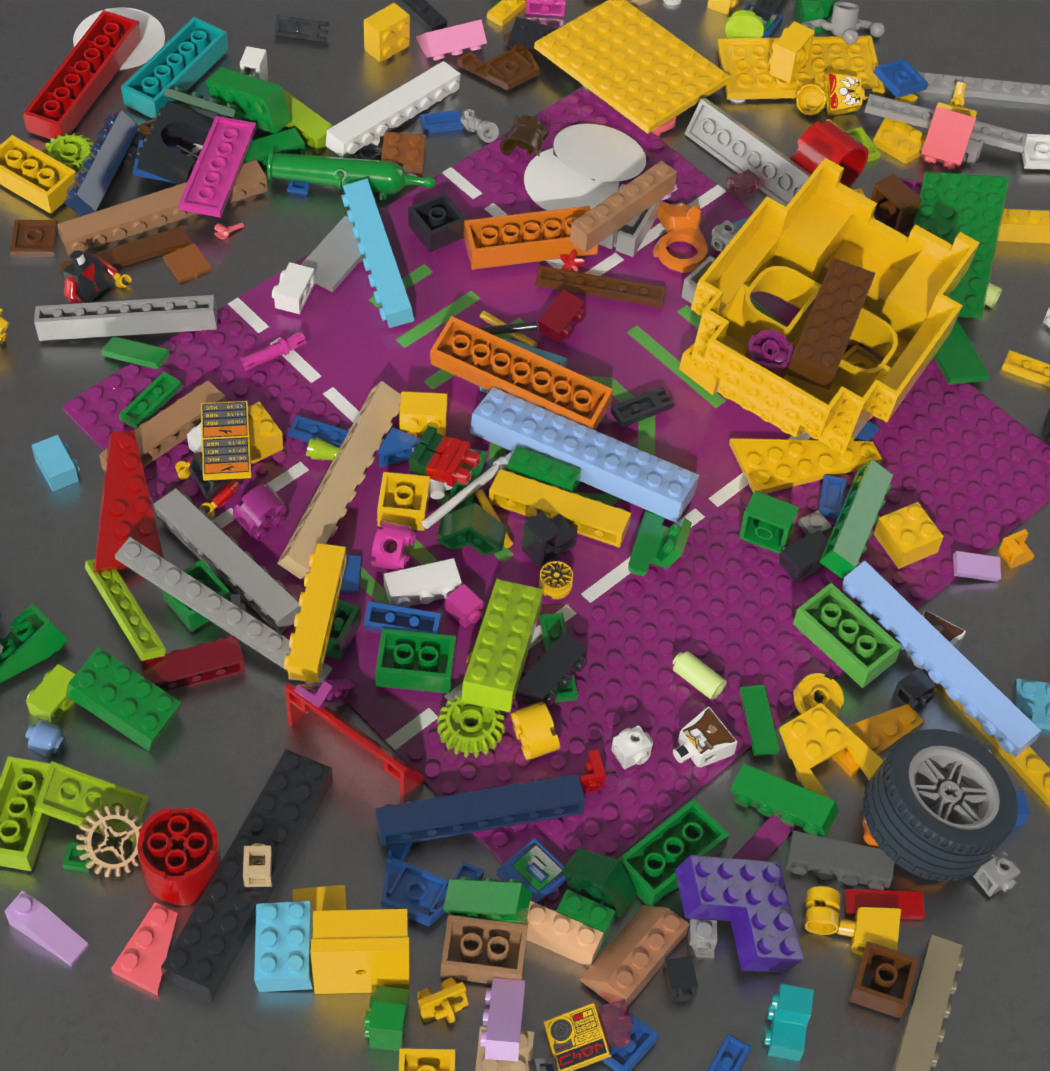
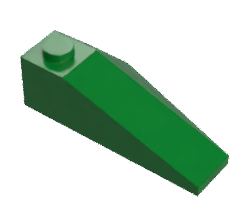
(29, 642)

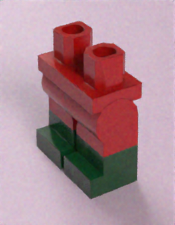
(443, 458)

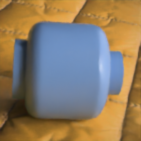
(45, 738)

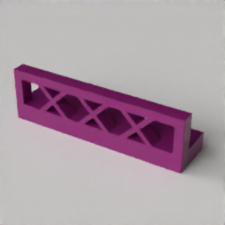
(328, 693)

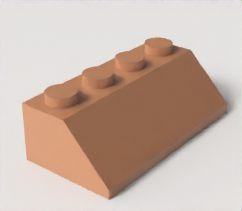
(636, 954)

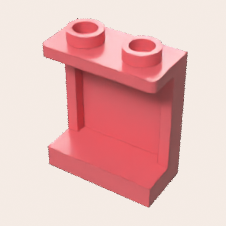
(947, 138)

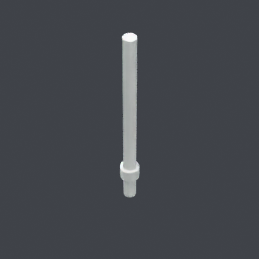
(500, 463)

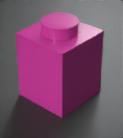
(464, 606)

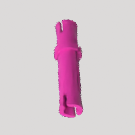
(281, 347)

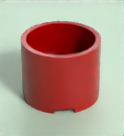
(836, 145)
(178, 854)

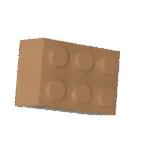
(483, 949)

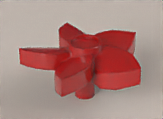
(571, 261)

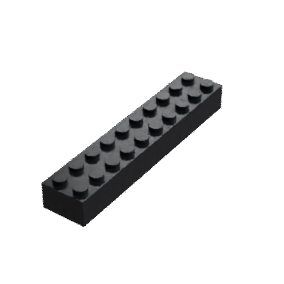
(228, 907)

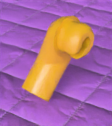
(958, 96)

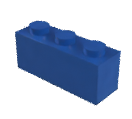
(392, 617)

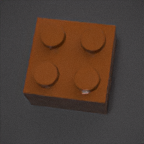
(406, 150)

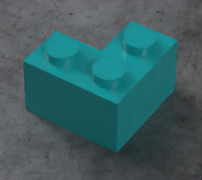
(789, 1016)

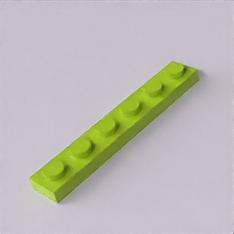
(127, 612)

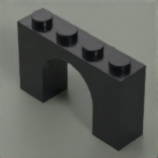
(172, 122)

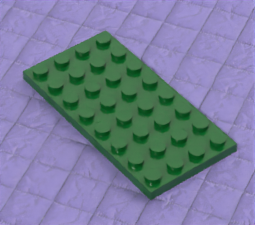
(969, 206)

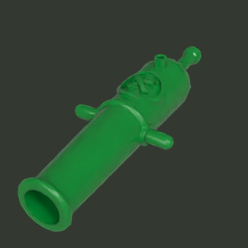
(383, 176)

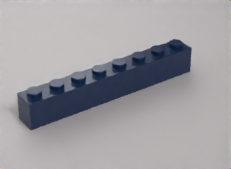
(479, 810)

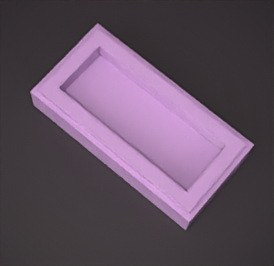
(977, 566)

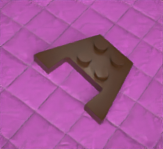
(505, 69)

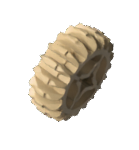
(105, 829)

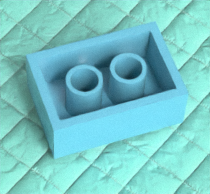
(283, 946)

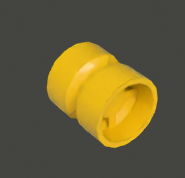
(822, 910)

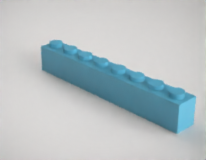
(378, 254)

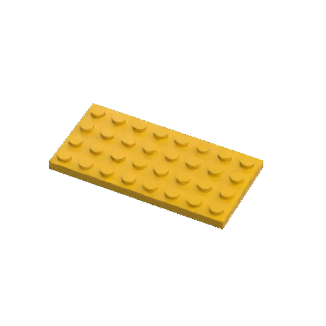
(749, 66)

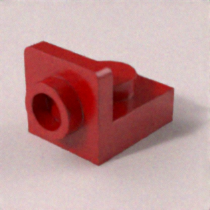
(595, 773)

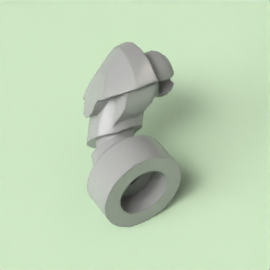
(485, 129)

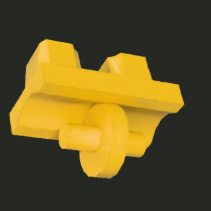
(442, 1003)

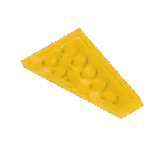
(782, 464)

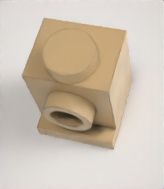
(257, 865)

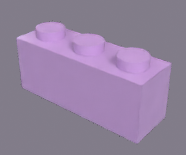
(503, 1019)

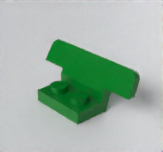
(657, 543)

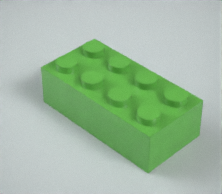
(847, 635)

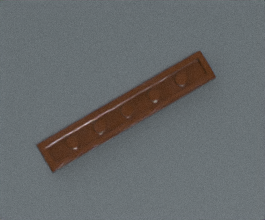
(142, 248)
(601, 286)

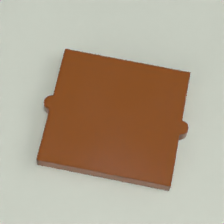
(187, 263)

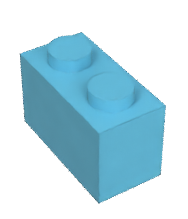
(55, 462)

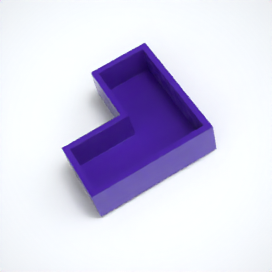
(754, 901)

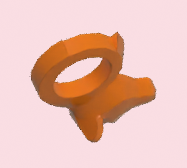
(681, 225)

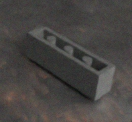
(839, 861)

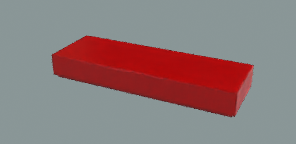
(909, 902)

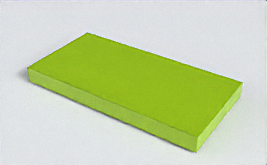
(74, 795)

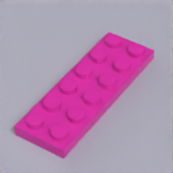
(217, 166)

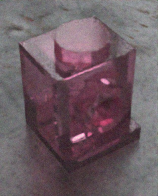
(742, 185)
(616, 1023)

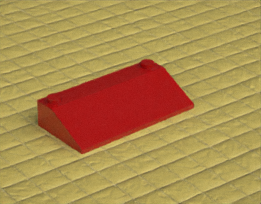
(409, 776)

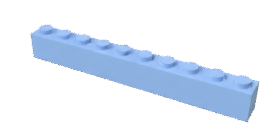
(941, 660)

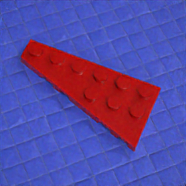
(124, 504)

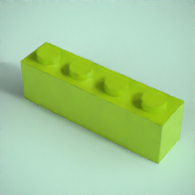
(308, 124)

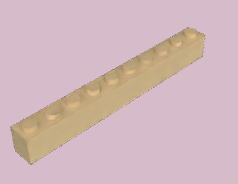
(342, 478)

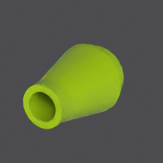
(321, 450)

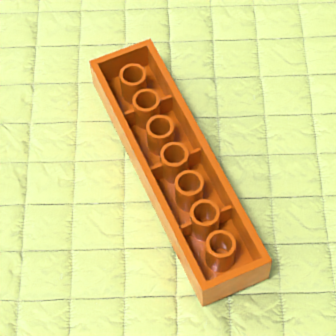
(502, 365)

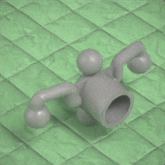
(845, 22)

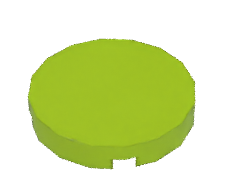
(744, 25)

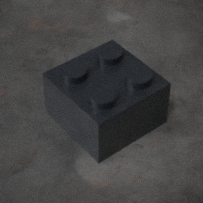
(436, 222)

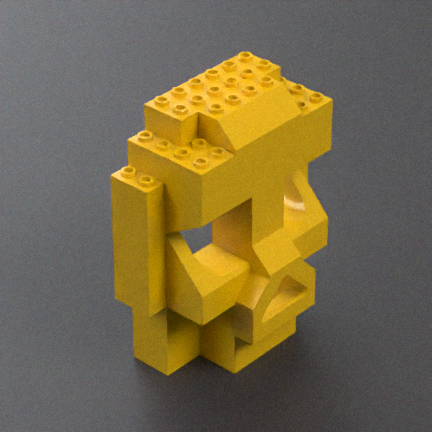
(788, 256)

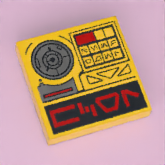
(577, 1038)

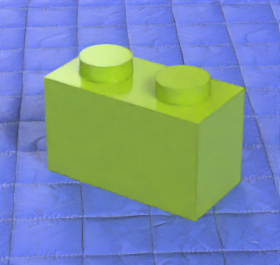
(50, 698)

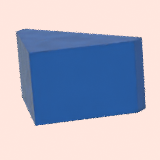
(396, 447)

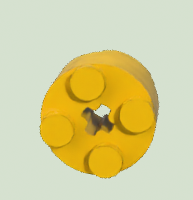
(535, 730)

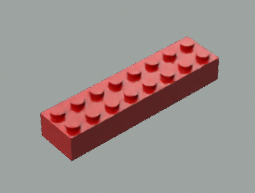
(82, 76)

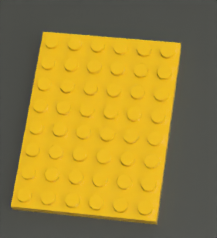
(632, 63)

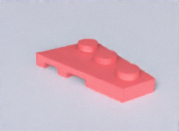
(148, 949)

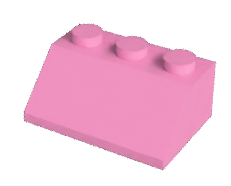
(452, 40)

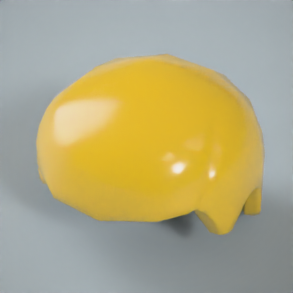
(811, 99)

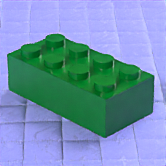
(256, 98)
(123, 698)
(655, 858)

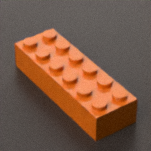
(522, 237)

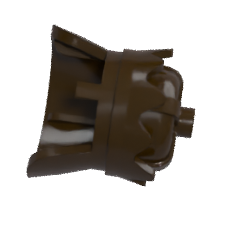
(525, 133)

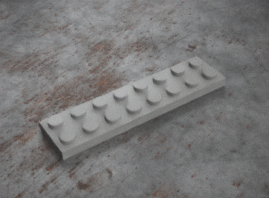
(745, 150)

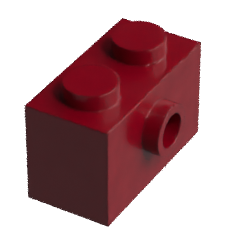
(562, 317)

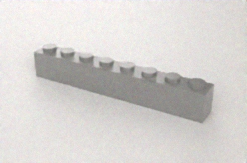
(126, 317)
(228, 560)

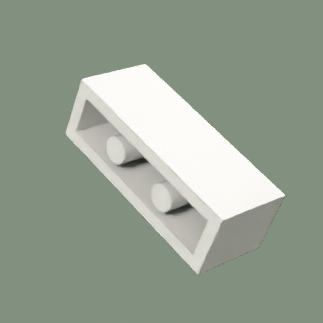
(421, 583)

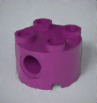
(770, 351)
(260, 511)

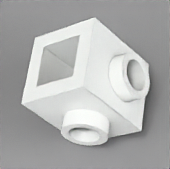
(632, 747)

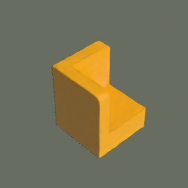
(1015, 550)

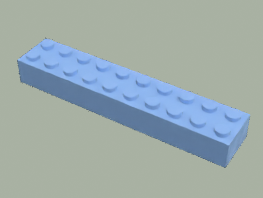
(602, 459)

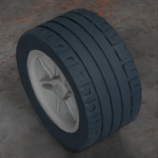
(940, 805)

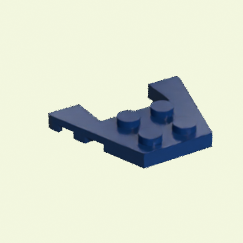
(417, 889)

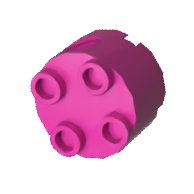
(381, 546)

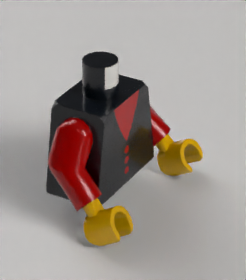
(89, 277)
(216, 490)

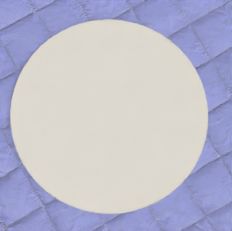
(151, 34)
(599, 152)
(559, 187)

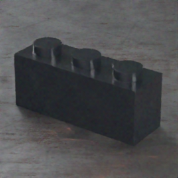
(553, 671)

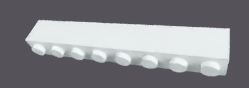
(392, 110)

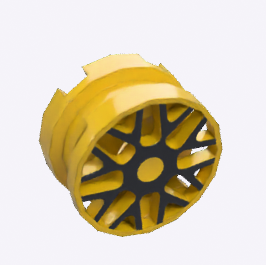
(556, 580)

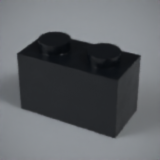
(804, 556)

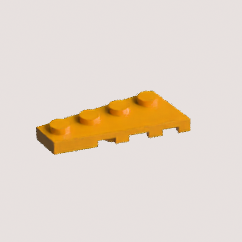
(880, 734)

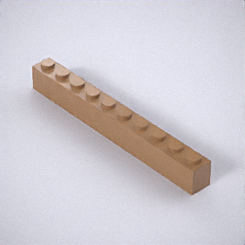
(147, 213)

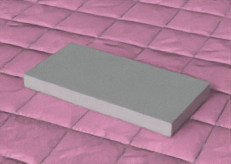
(335, 256)

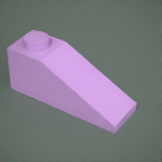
(45, 928)

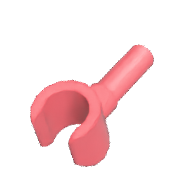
(223, 232)

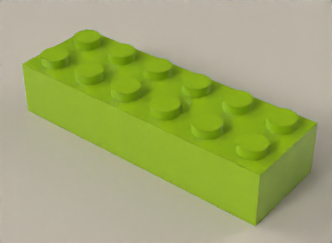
(502, 646)

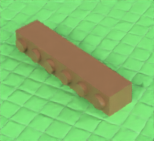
(623, 206)
(172, 424)

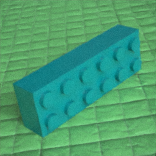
(176, 64)

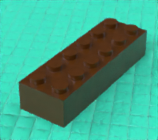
(830, 324)

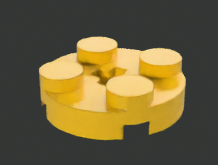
(823, 686)

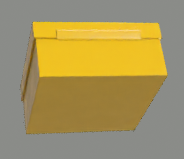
(359, 950)

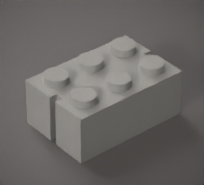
(632, 234)

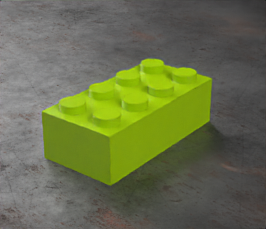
(19, 824)

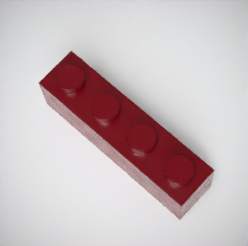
(195, 665)

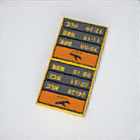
(225, 440)

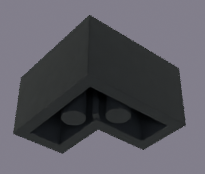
(547, 538)

